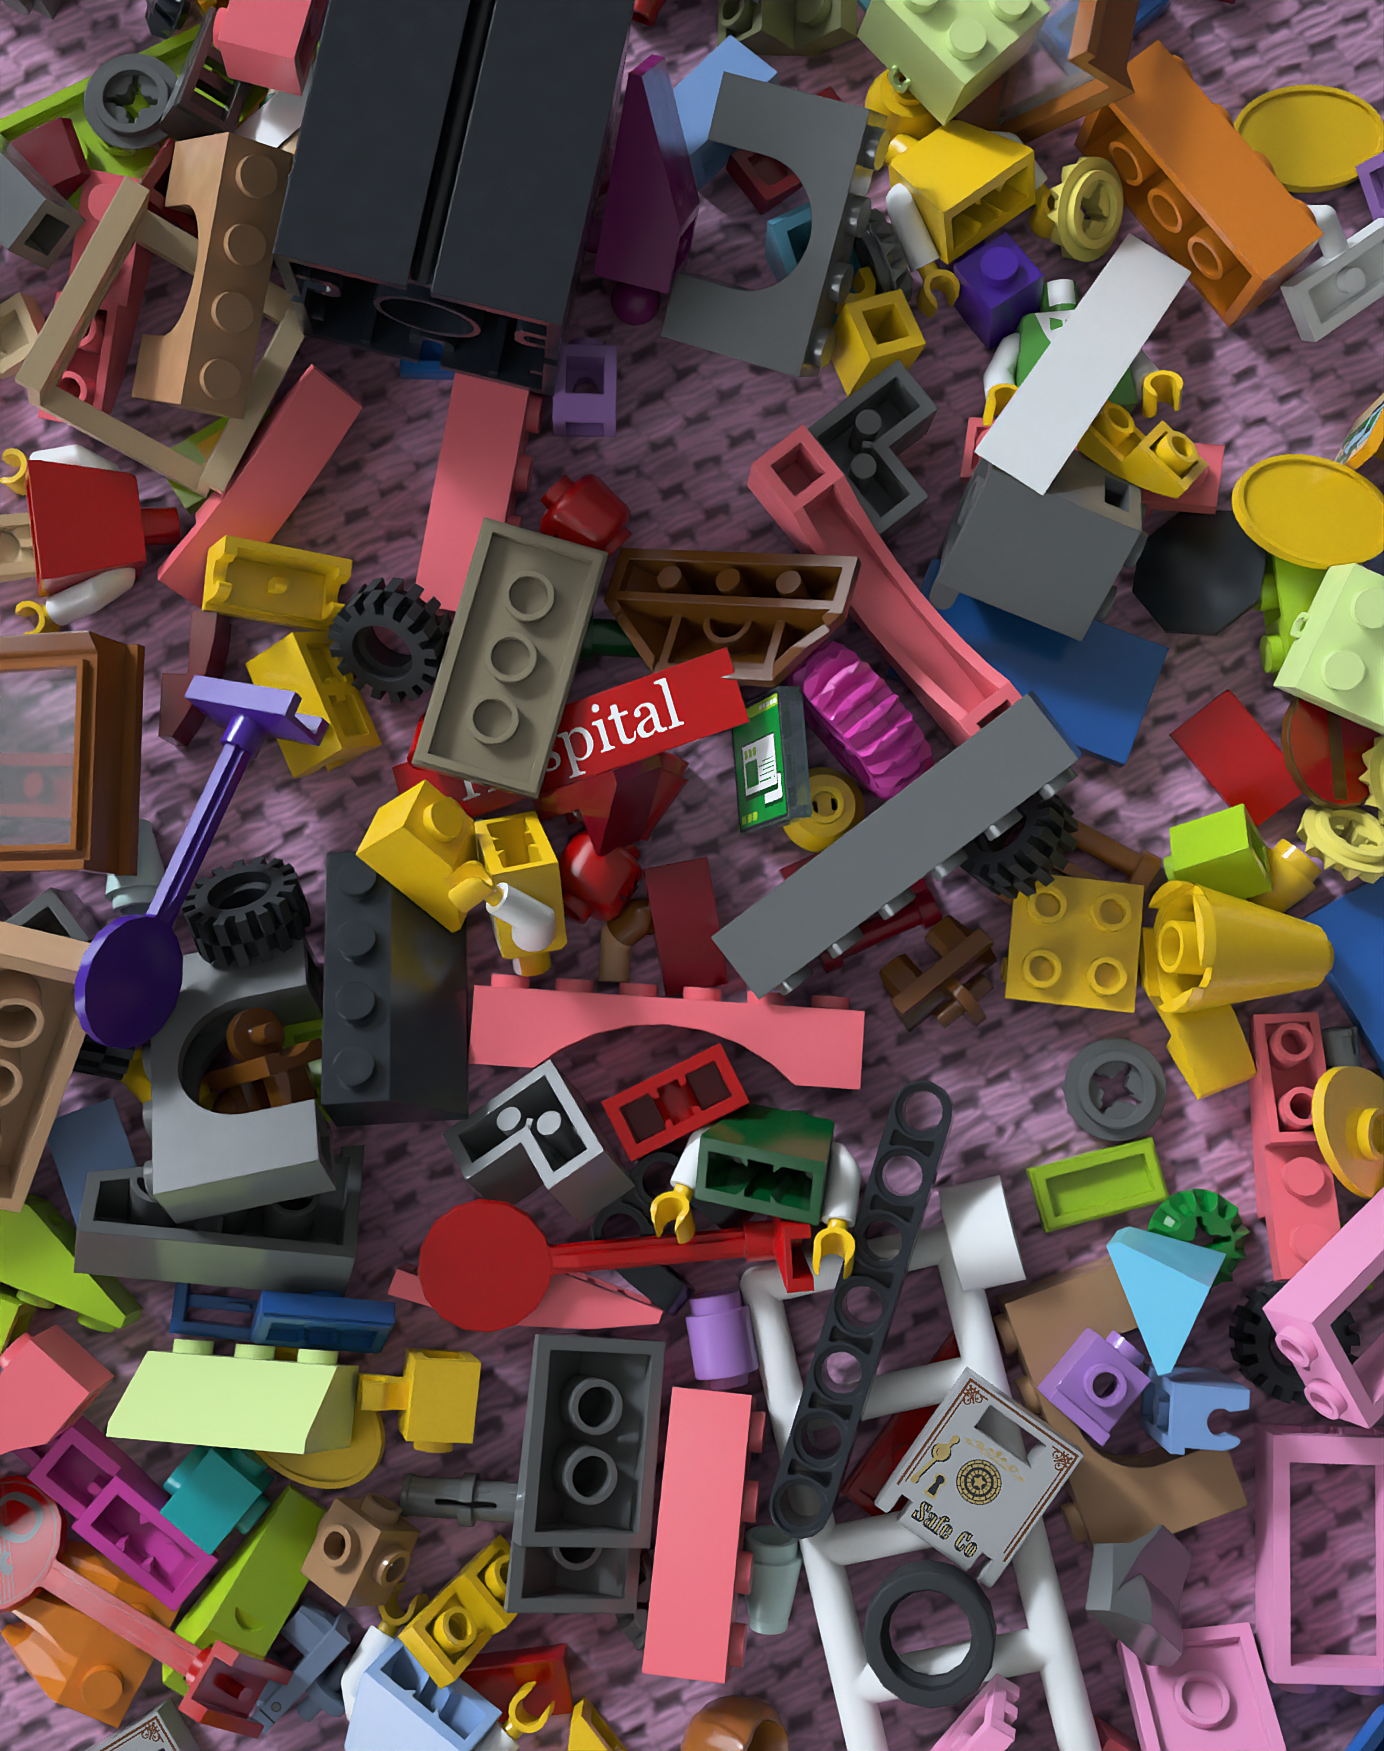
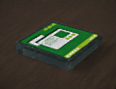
(772, 763)

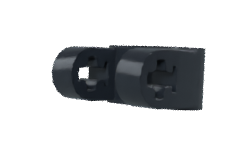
(661, 1282)

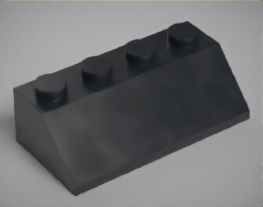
(390, 1004)

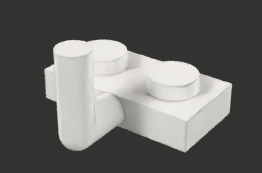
(1340, 281)

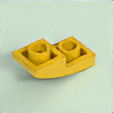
(1157, 462)
(1208, 1048)
(462, 1615)

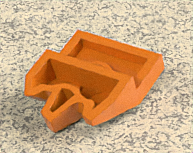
(78, 1657)

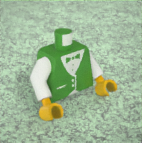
(1036, 331)

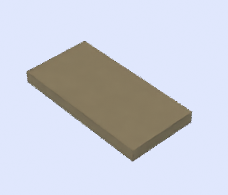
(510, 659)

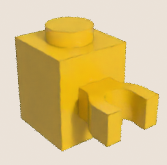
(873, 333)
(432, 1397)

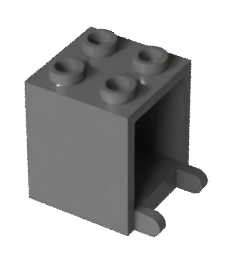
(1042, 553)

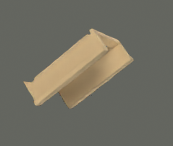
(121, 227)

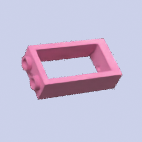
(1314, 1300)
(1274, 1451)

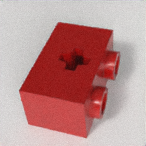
(675, 1102)

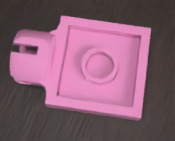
(1207, 1699)

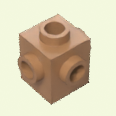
(361, 1550)

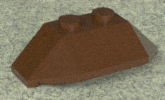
(758, 605)

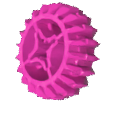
(861, 720)

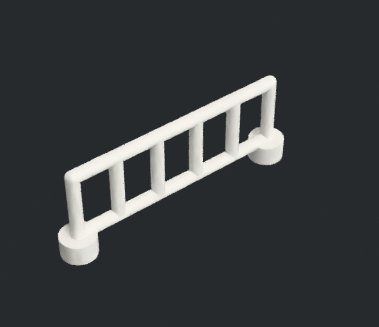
(973, 1252)

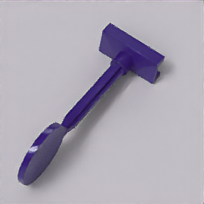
(135, 962)

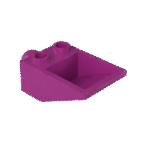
(649, 198)

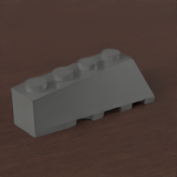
(270, 1247)

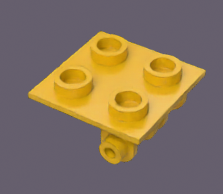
(1075, 944)

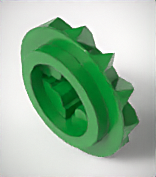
(1215, 1215)

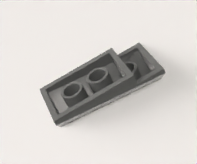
(585, 1474)

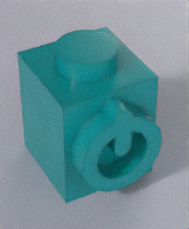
(216, 1493)

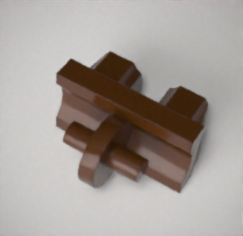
(948, 986)
(267, 1071)

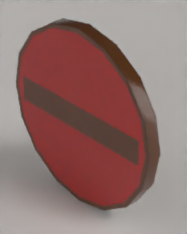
(1326, 754)

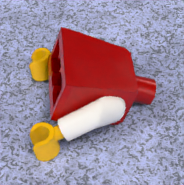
(83, 531)

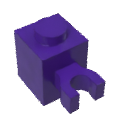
(995, 288)

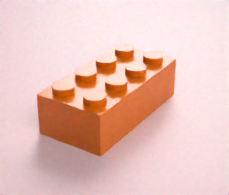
(1200, 186)

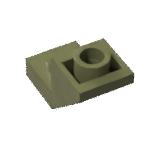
(788, 25)

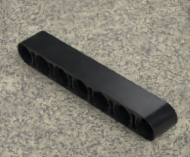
(842, 1332)

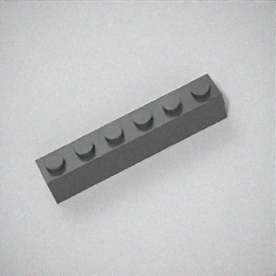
(899, 844)

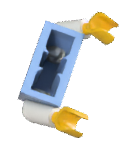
(402, 1709)

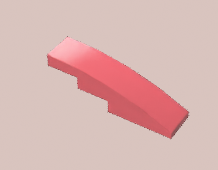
(269, 479)
(569, 1302)

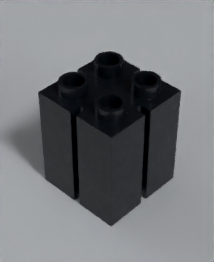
(452, 178)

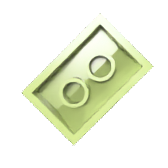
(239, 1399)

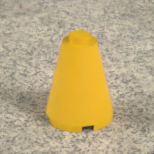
(1226, 950)

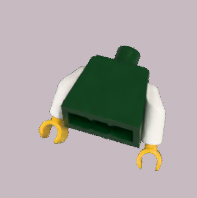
(770, 1166)

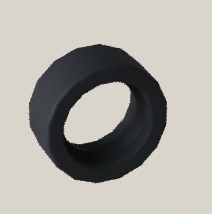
(896, 1676)

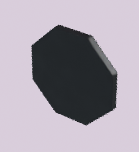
(1199, 573)

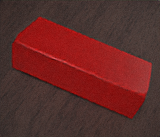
(1237, 757)
(503, 1673)

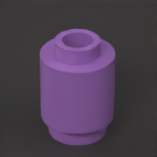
(721, 1338)

